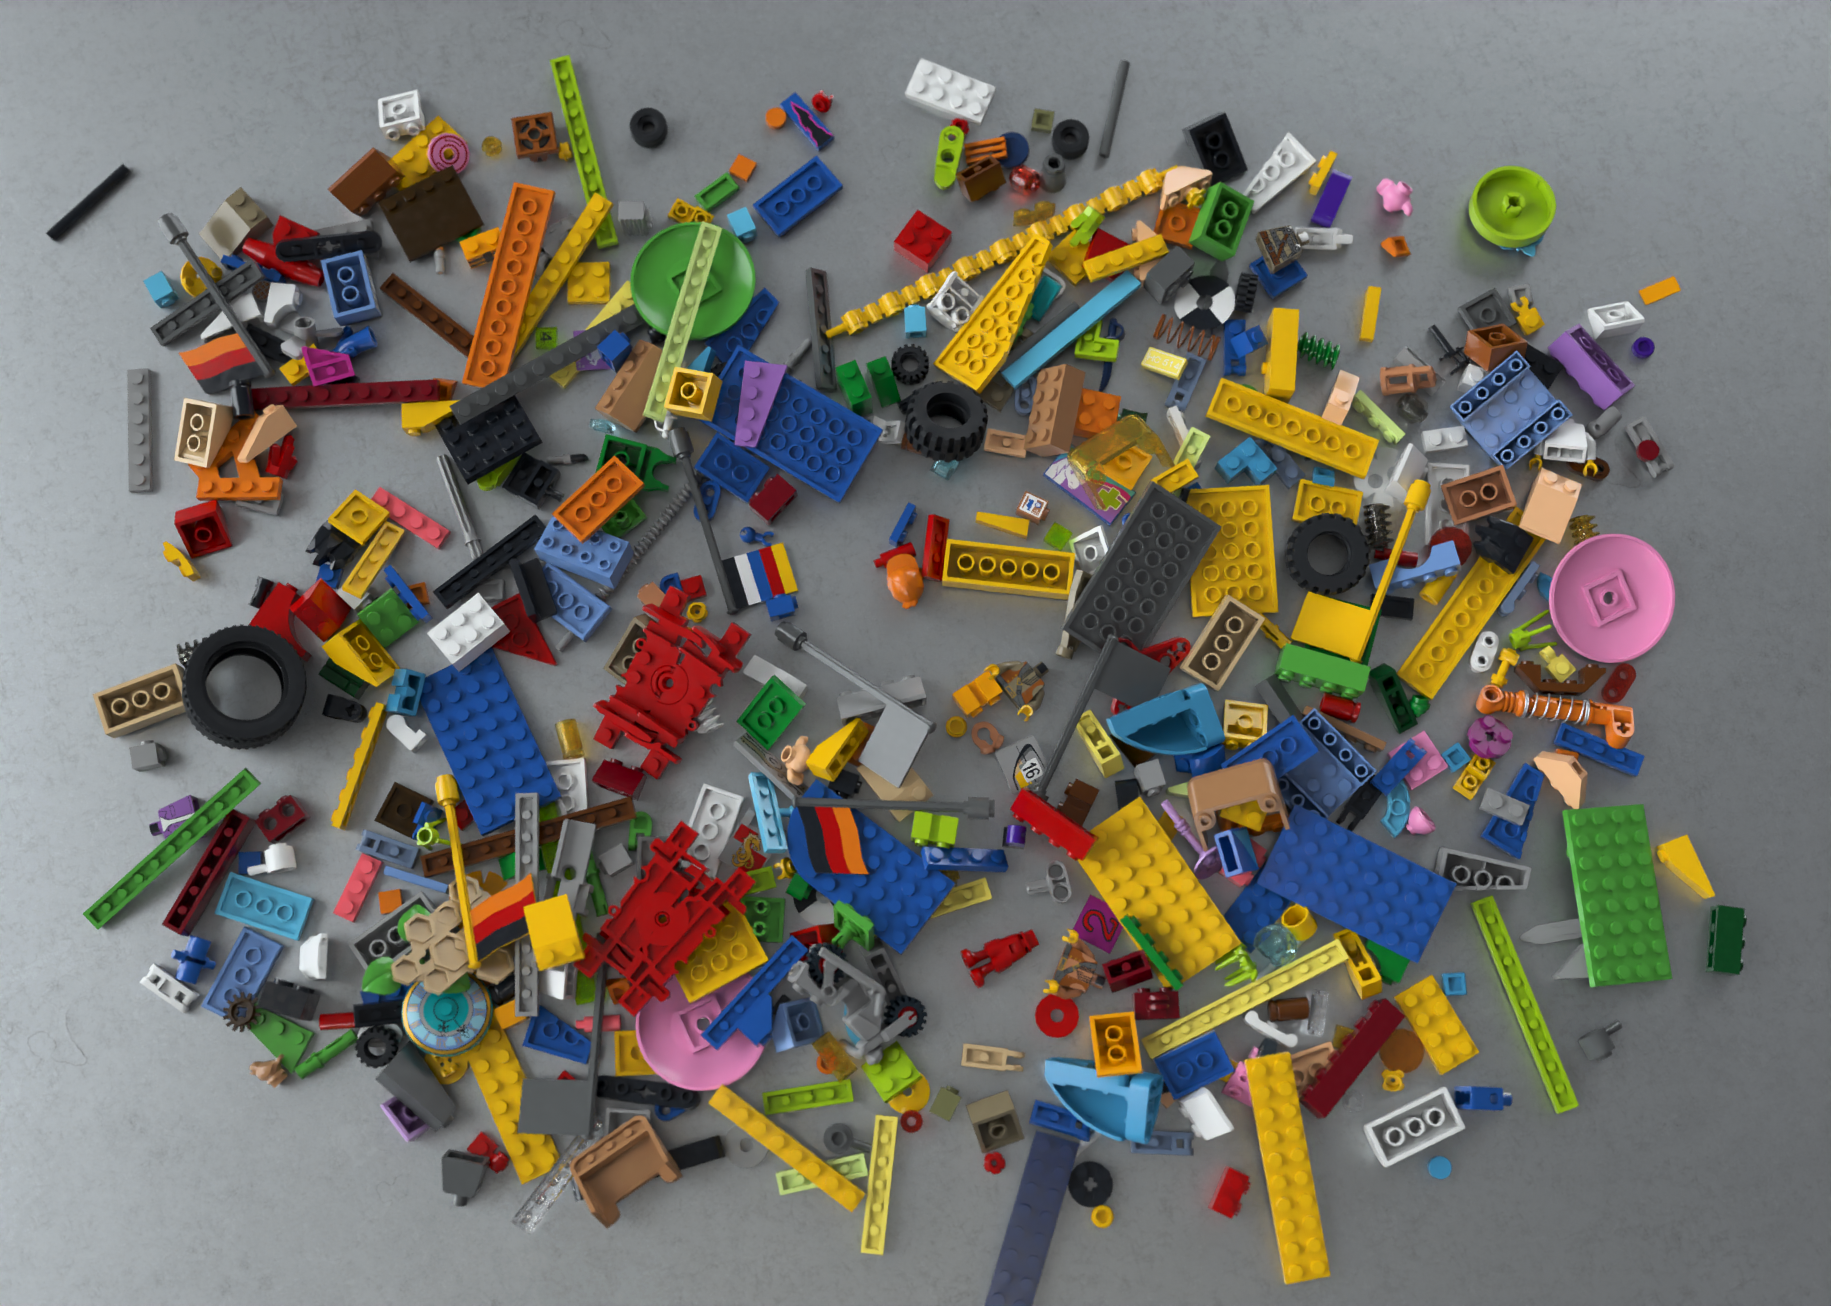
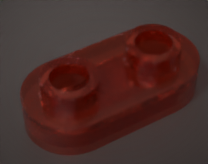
(1617, 684)

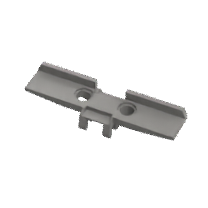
(572, 852)

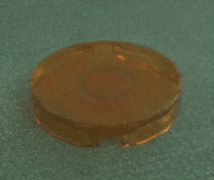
(1402, 1051)

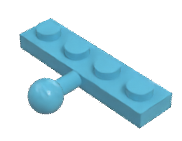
(768, 813)

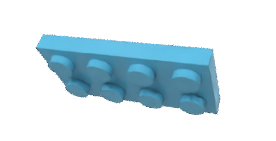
(264, 906)

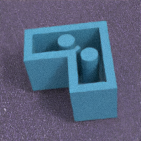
(1247, 459)

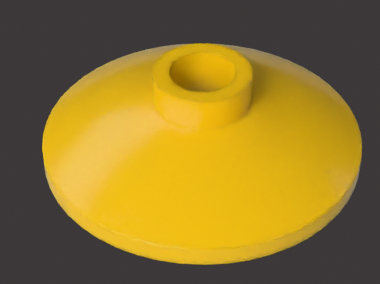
(915, 1101)

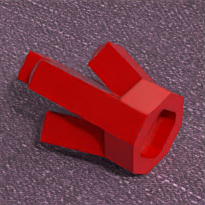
(281, 459)

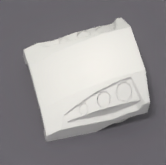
(954, 303)
(314, 957)

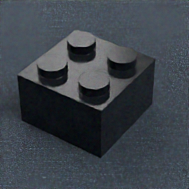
(289, 1001)

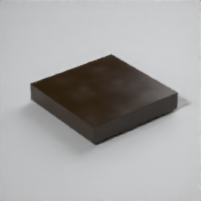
(400, 809)

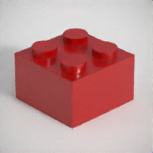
(922, 241)

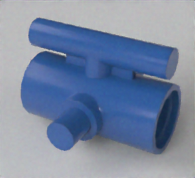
(193, 959)

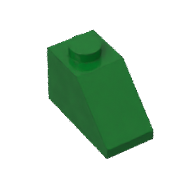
(883, 382)

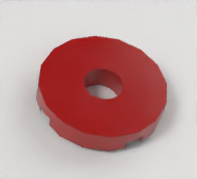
(1052, 1028)

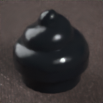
(655, 336)

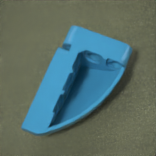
(1171, 723)
(1120, 1105)

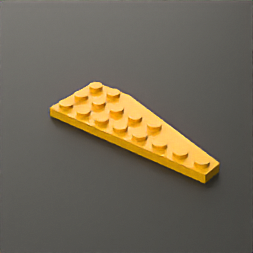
(988, 335)

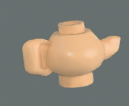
(795, 760)

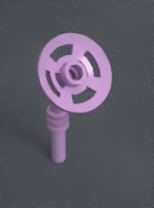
(1209, 860)

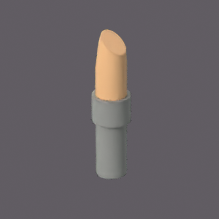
(439, 256)

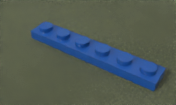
(754, 992)

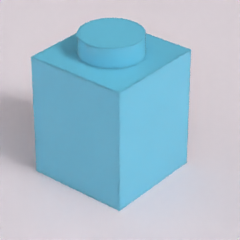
(742, 225)
(161, 290)
(915, 322)

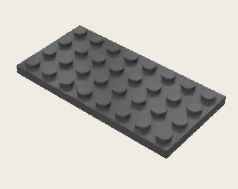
(1142, 571)

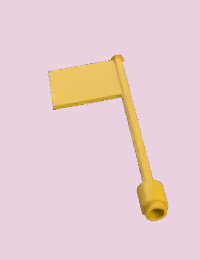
(1346, 627)

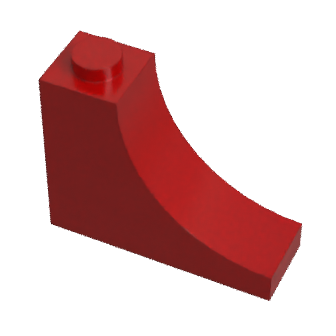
(278, 617)

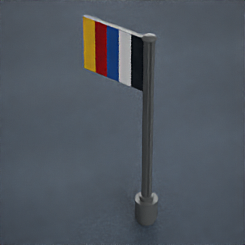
(745, 577)

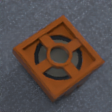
(533, 137)

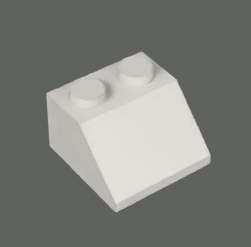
(1408, 468)
(1204, 1114)

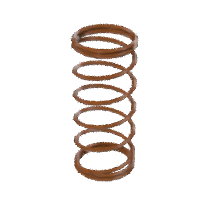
(1214, 343)

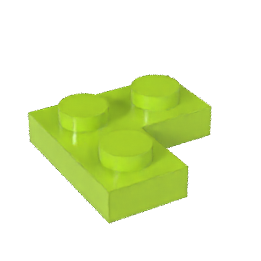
(1093, 347)

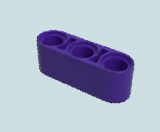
(1331, 199)

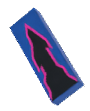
(806, 121)

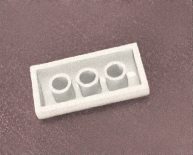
(1413, 1127)

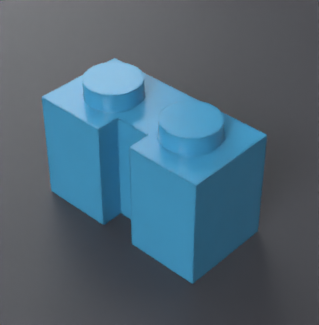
(407, 692)

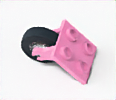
(1237, 1085)

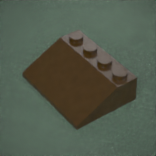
(431, 213)

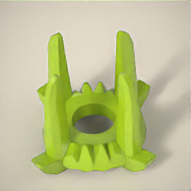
(1247, 970)

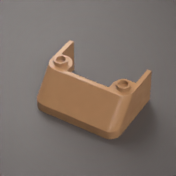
(1233, 787)

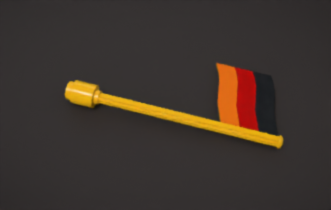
(498, 918)

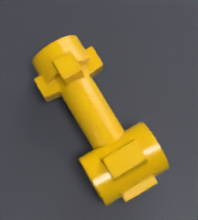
(1508, 657)

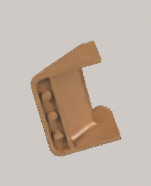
(621, 1166)

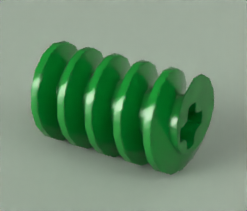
(1318, 350)

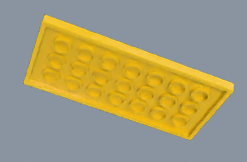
(1148, 878)

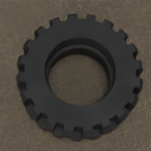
(951, 401)
(1356, 548)

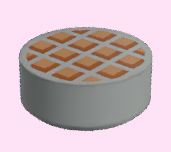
(261, 291)

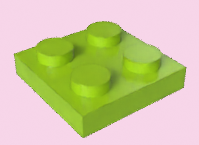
(892, 1073)

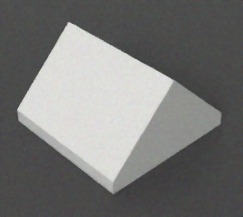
(1614, 320)
(1089, 549)

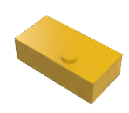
(1281, 354)

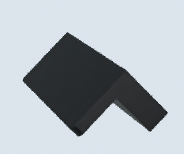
(533, 589)

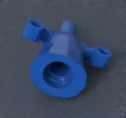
(355, 343)

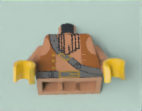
(1074, 970)

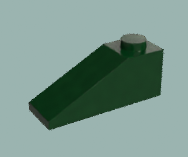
(1392, 697)

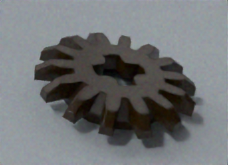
(233, 1012)

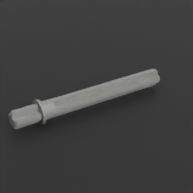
(461, 510)

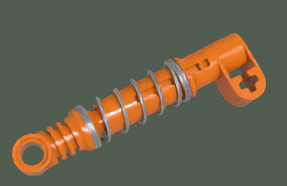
(1582, 711)

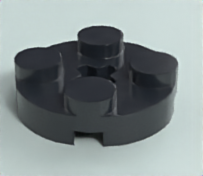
(1100, 1176)

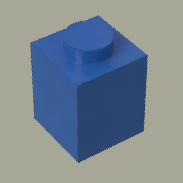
(1249, 341)

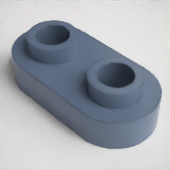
(1025, 396)

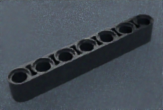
(684, 1156)

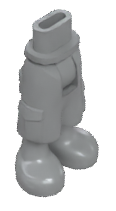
(552, 241)

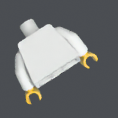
(1568, 444)

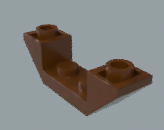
(1531, 676)

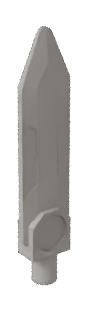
(1553, 932)

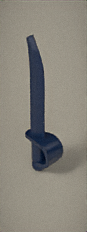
(1107, 368)

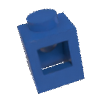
(781, 606)

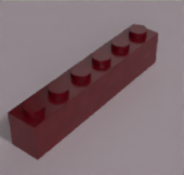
(209, 873)
(1351, 1058)

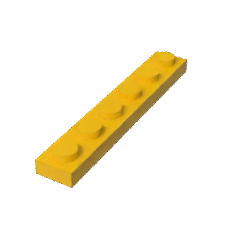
(357, 773)

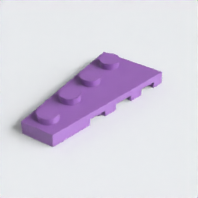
(758, 393)

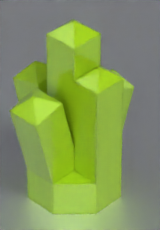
(1090, 221)

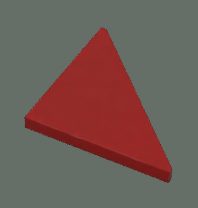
(524, 636)

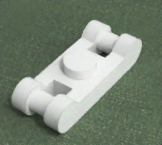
(169, 988)
(1269, 1029)

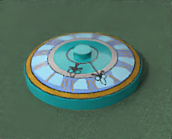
(447, 1022)

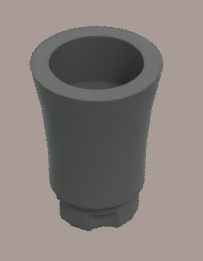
(1052, 174)

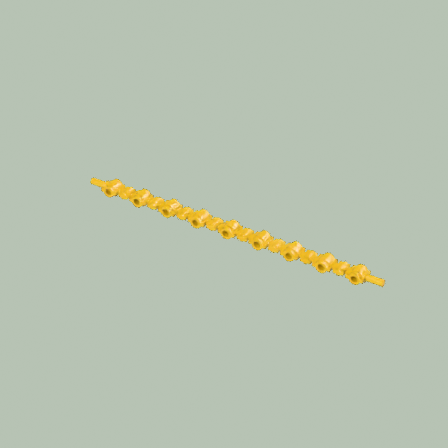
(1001, 251)

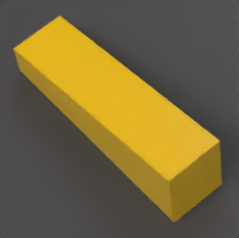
(1370, 312)
(1010, 525)

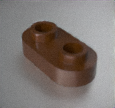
(1577, 469)

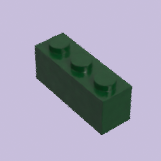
(1725, 940)

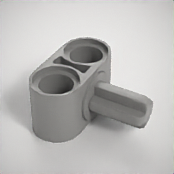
(1051, 883)

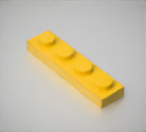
(1125, 258)
(373, 560)

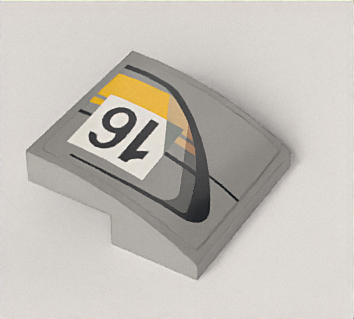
(1022, 763)

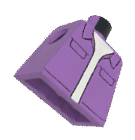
(174, 816)

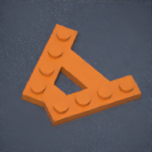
(248, 485)

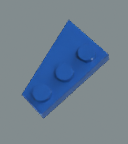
(556, 1037)

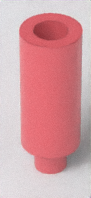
(610, 1023)

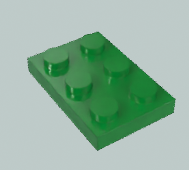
(771, 712)

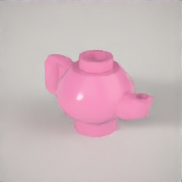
(1395, 196)

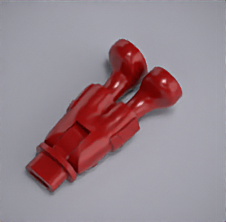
(1002, 955)

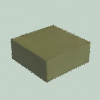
(1042, 121)

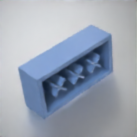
(600, 558)

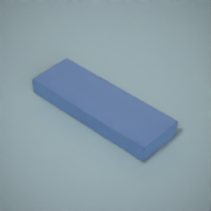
(415, 879)

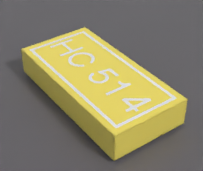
(1164, 363)

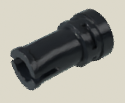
(262, 588)

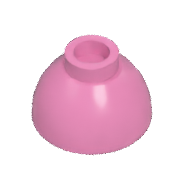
(1420, 822)

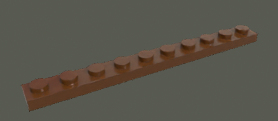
(549, 832)

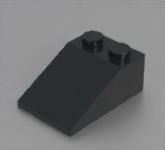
(1215, 147)

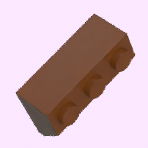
(367, 182)

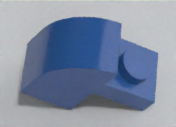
(1201, 762)

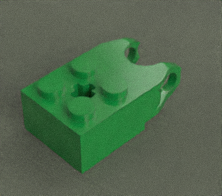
(640, 460)

